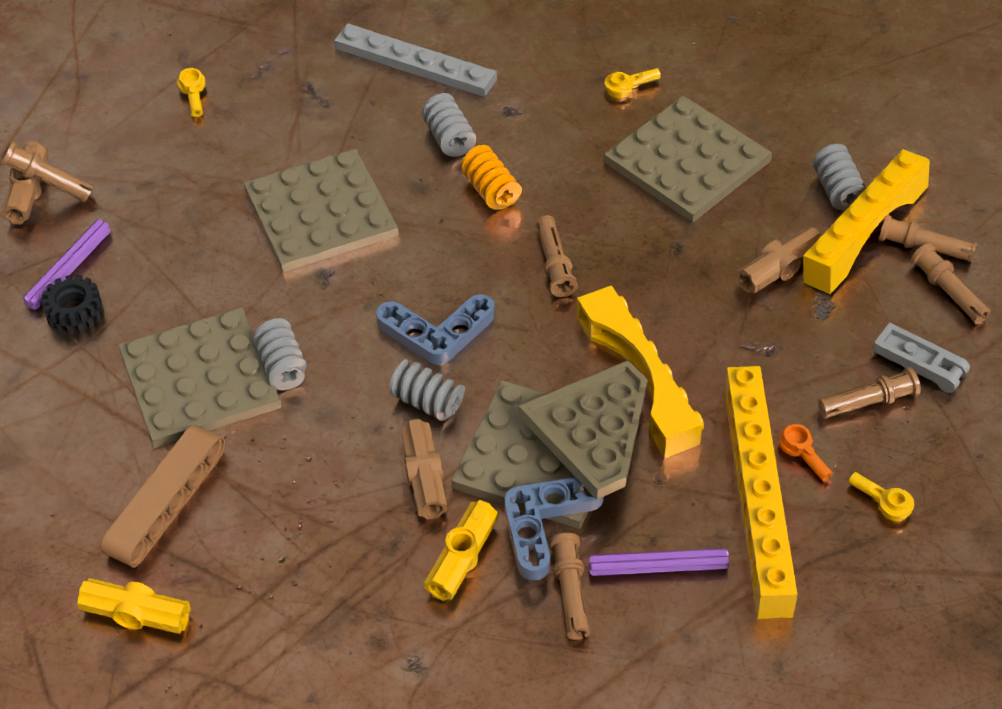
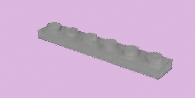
(416, 60)

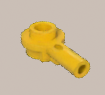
(191, 83)
(620, 84)
(893, 503)

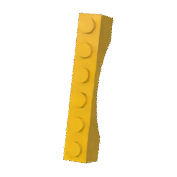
(835, 251)
(609, 323)

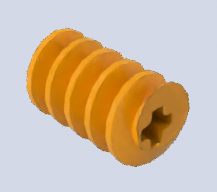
(490, 177)

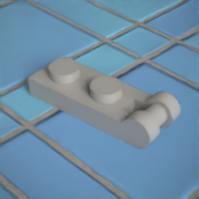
(922, 356)

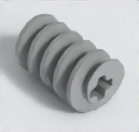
(448, 125)
(838, 175)
(280, 354)
(426, 393)

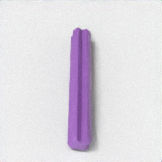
(68, 262)
(658, 561)

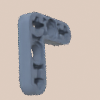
(440, 336)
(536, 509)

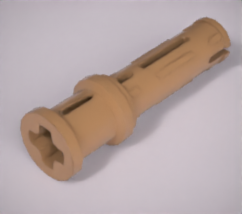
(33, 166)
(911, 234)
(558, 265)
(941, 274)
(883, 390)
(568, 571)

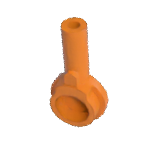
(798, 442)

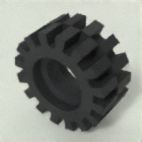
(70, 291)

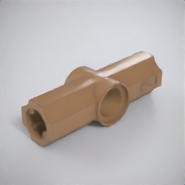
(22, 190)
(777, 261)
(423, 469)

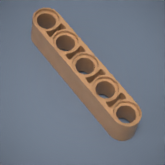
(163, 496)

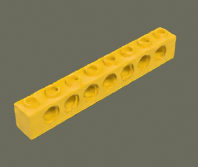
(760, 494)

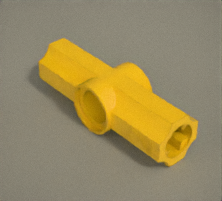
(454, 564)
(133, 605)

